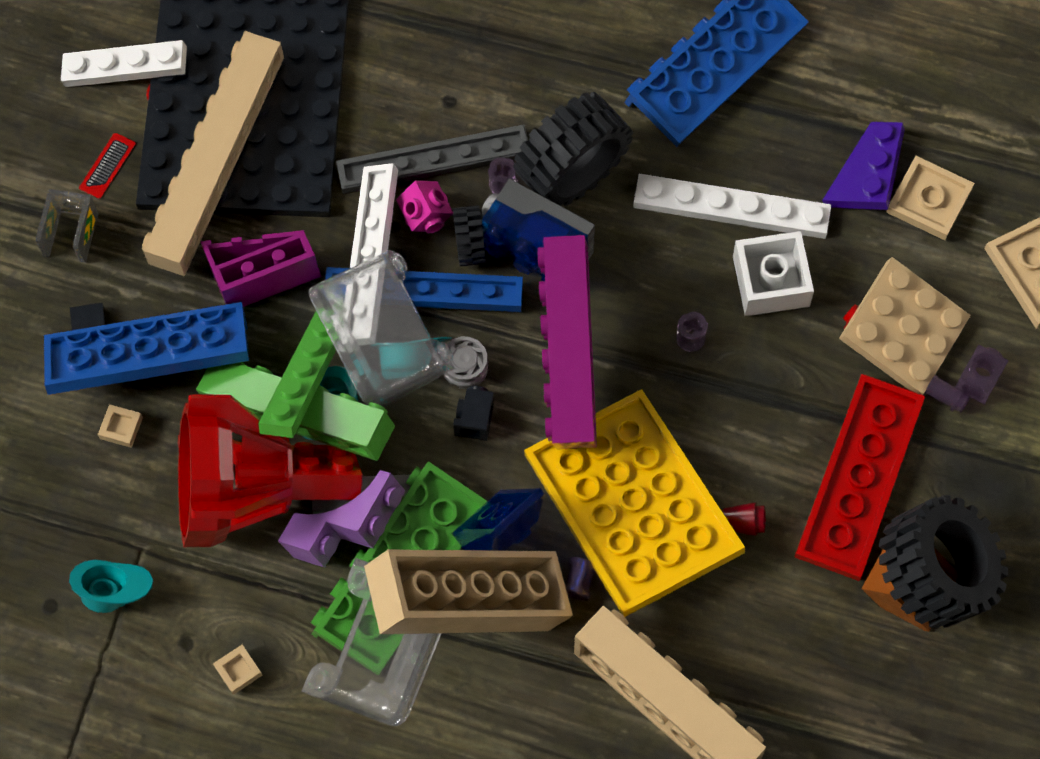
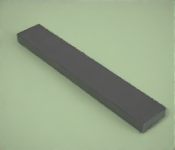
(436, 157)

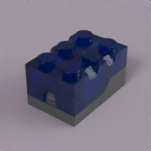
(520, 219)

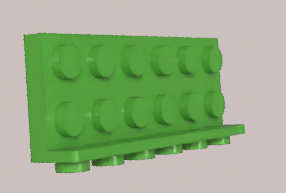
(421, 521)

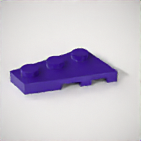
(870, 170)

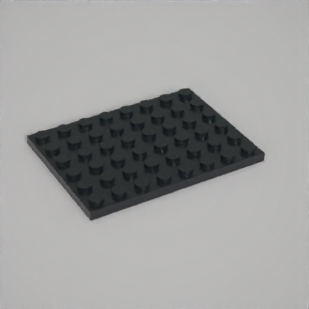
(294, 140)

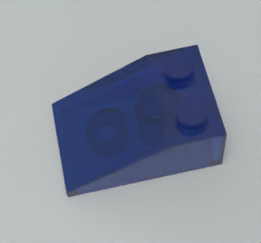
(501, 520)

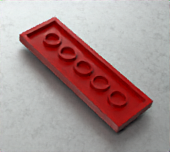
(860, 477)

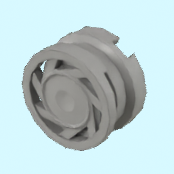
(469, 362)

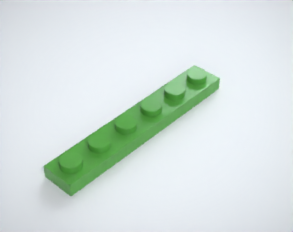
(298, 382)

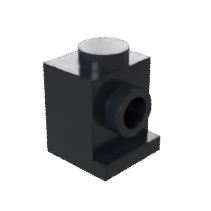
(474, 413)

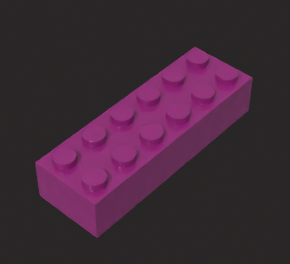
(569, 342)

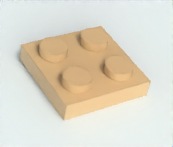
(930, 197)

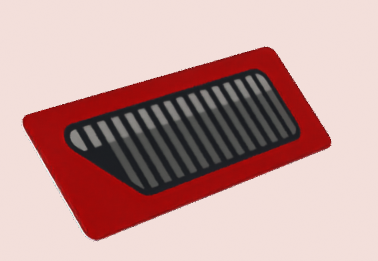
(107, 165)

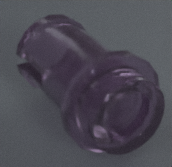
(948, 394)

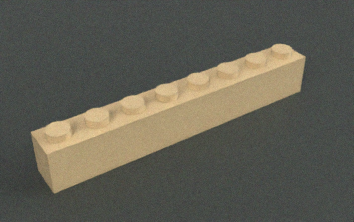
(213, 153)

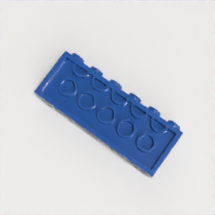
(713, 63)
(145, 348)

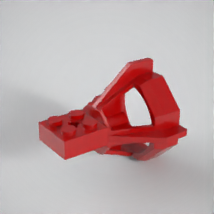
(266, 471)

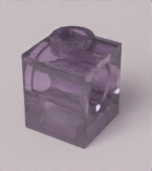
(977, 385)

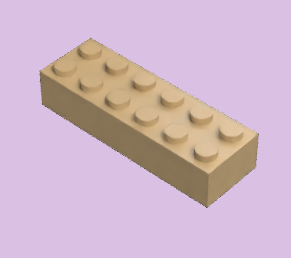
(467, 591)
(662, 691)

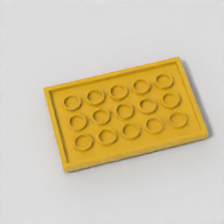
(636, 505)

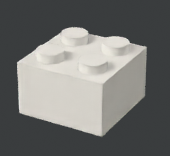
(773, 273)

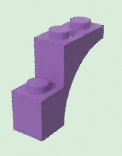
(360, 521)

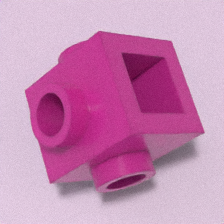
(424, 206)

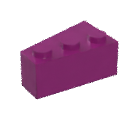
(261, 267)

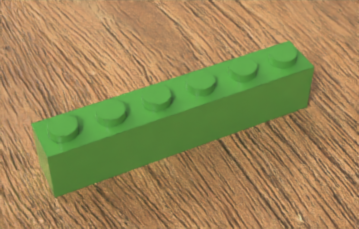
(329, 418)

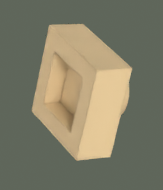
(120, 426)
(237, 669)

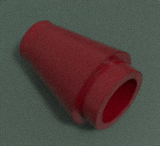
(746, 518)

